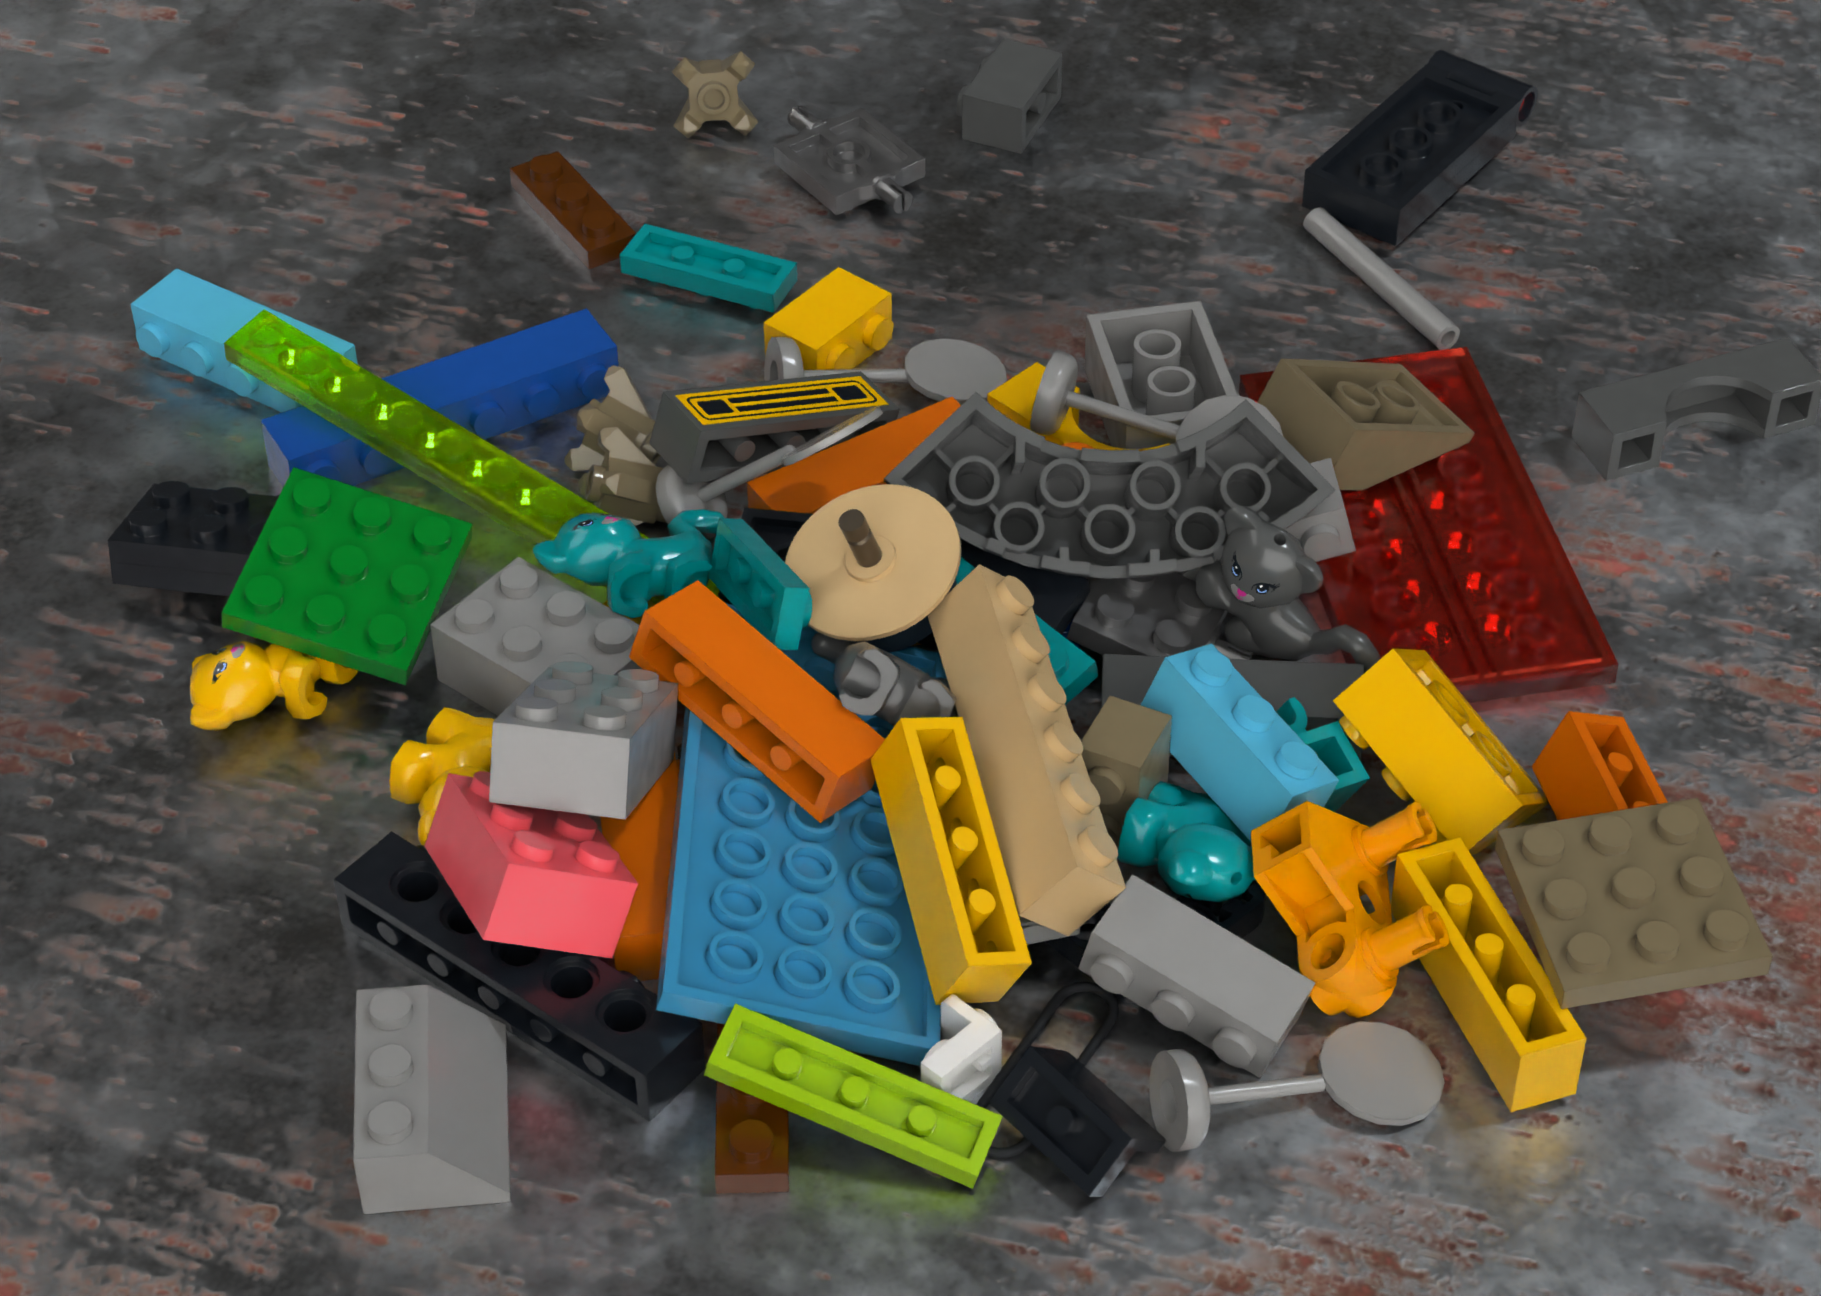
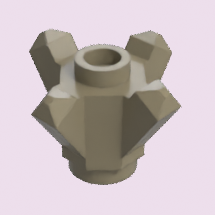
(714, 93)
(619, 409)
(624, 481)

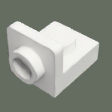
(968, 1051)

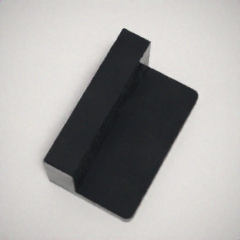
(1073, 1118)

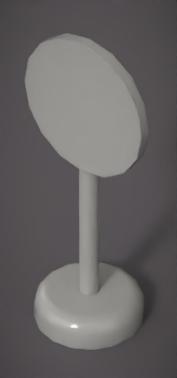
(933, 368)
(1057, 395)
(676, 495)
(1363, 1066)

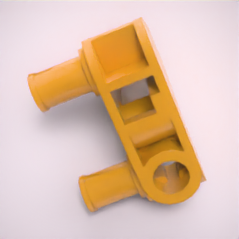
(1315, 873)

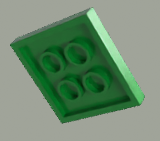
(347, 576)

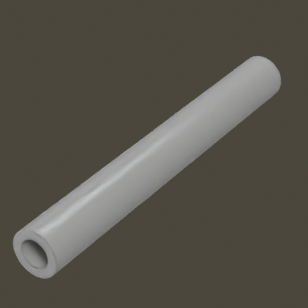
(1381, 278)

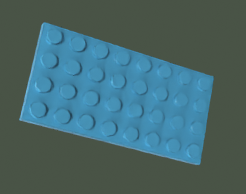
(791, 908)

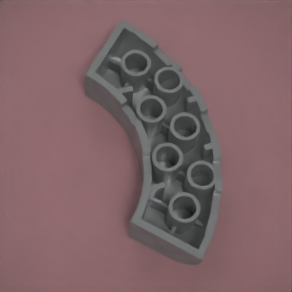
(1108, 508)

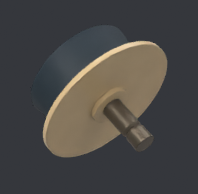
(877, 564)

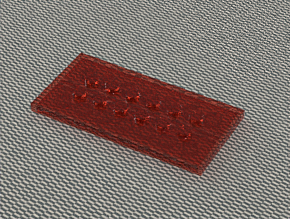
(1463, 558)

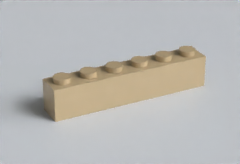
(1026, 752)

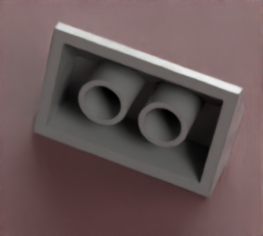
(429, 1102)

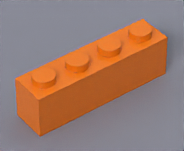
(848, 465)
(758, 700)
(1595, 768)
(645, 850)

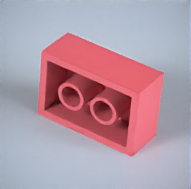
(529, 871)

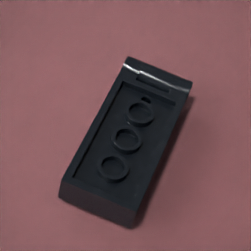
(1418, 147)
(188, 538)

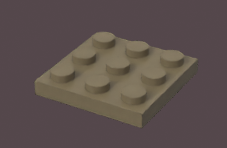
(1631, 903)

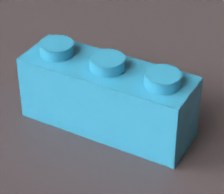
(1235, 740)

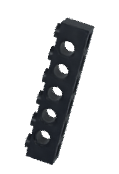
(557, 1001)

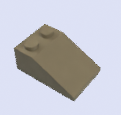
(1362, 416)

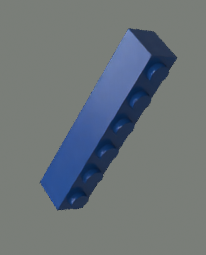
(478, 388)

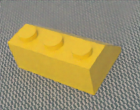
(1437, 749)

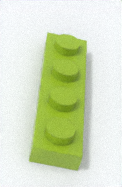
(853, 1095)

